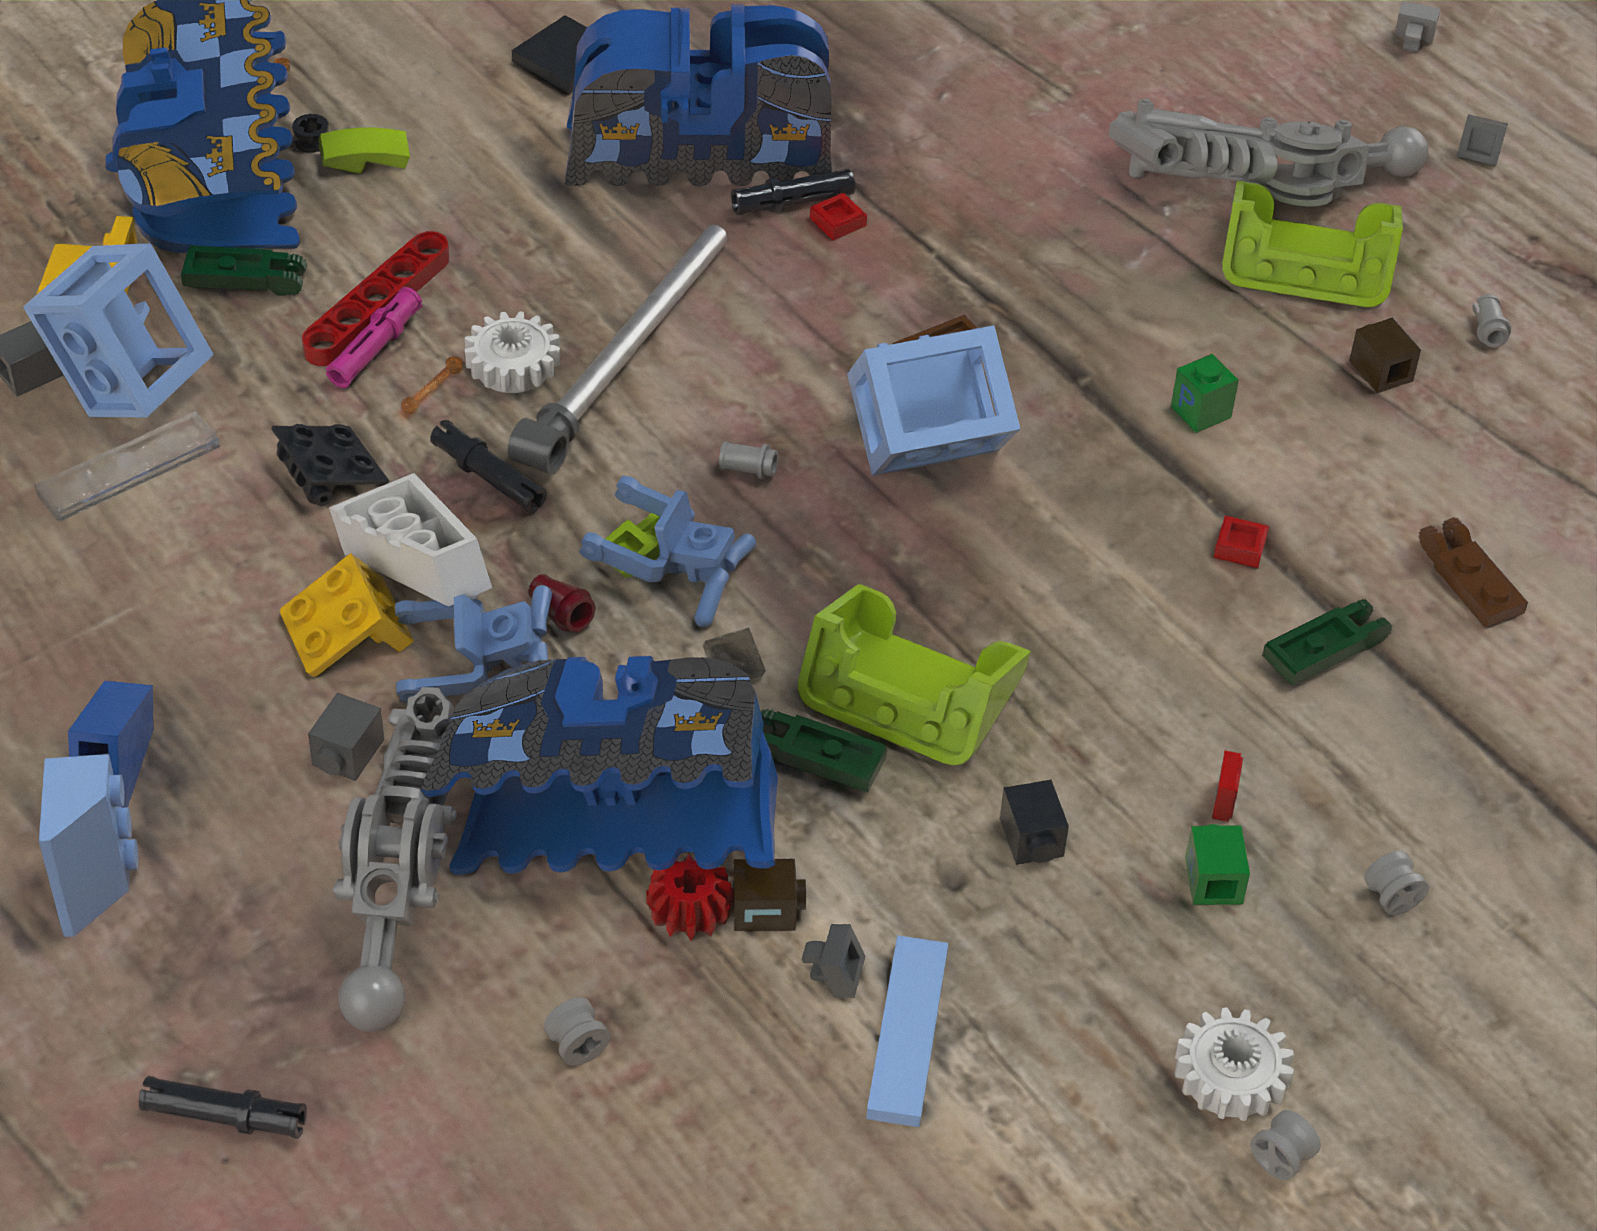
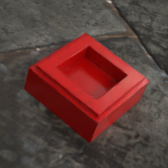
(838, 216)
(1241, 541)
(1227, 786)

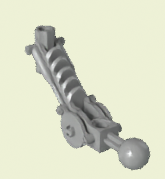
(1321, 154)
(374, 994)

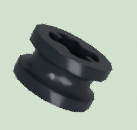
(308, 130)

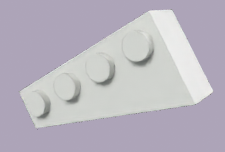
(412, 540)

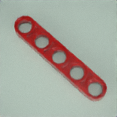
(378, 282)

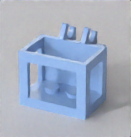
(103, 338)
(932, 400)

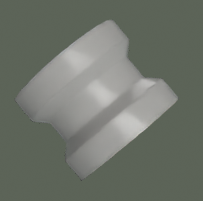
(1396, 882)
(576, 1031)
(1285, 1145)

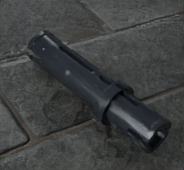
(776, 193)
(475, 457)
(245, 1110)

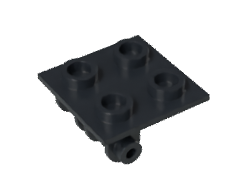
(325, 458)

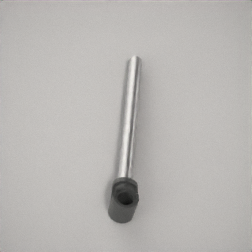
(546, 441)

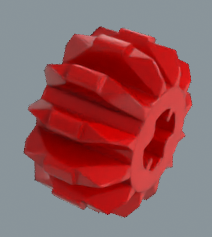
(689, 898)

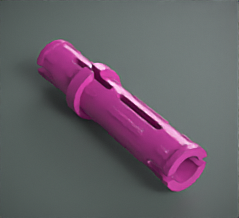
(384, 326)

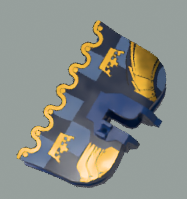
(199, 127)

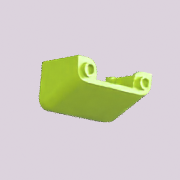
(1310, 258)
(899, 687)

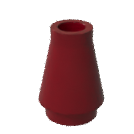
(569, 607)

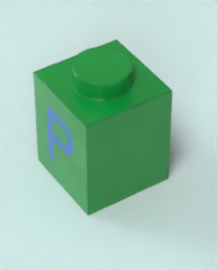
(1204, 393)
(1217, 865)

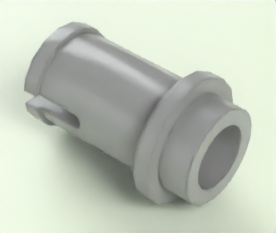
(1493, 327)
(749, 459)

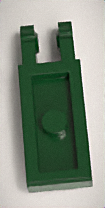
(243, 269)
(1325, 641)
(823, 749)

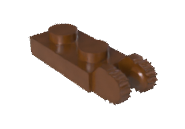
(1472, 573)

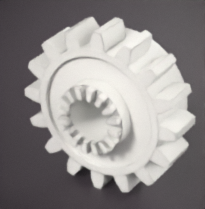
(512, 353)
(1233, 1065)

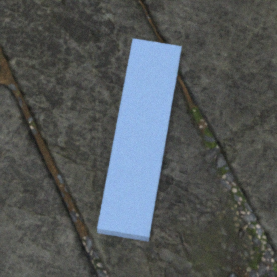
(907, 1031)

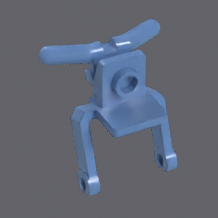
(684, 546)
(481, 636)

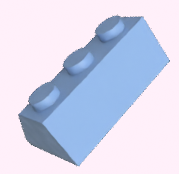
(85, 838)

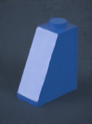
(116, 724)

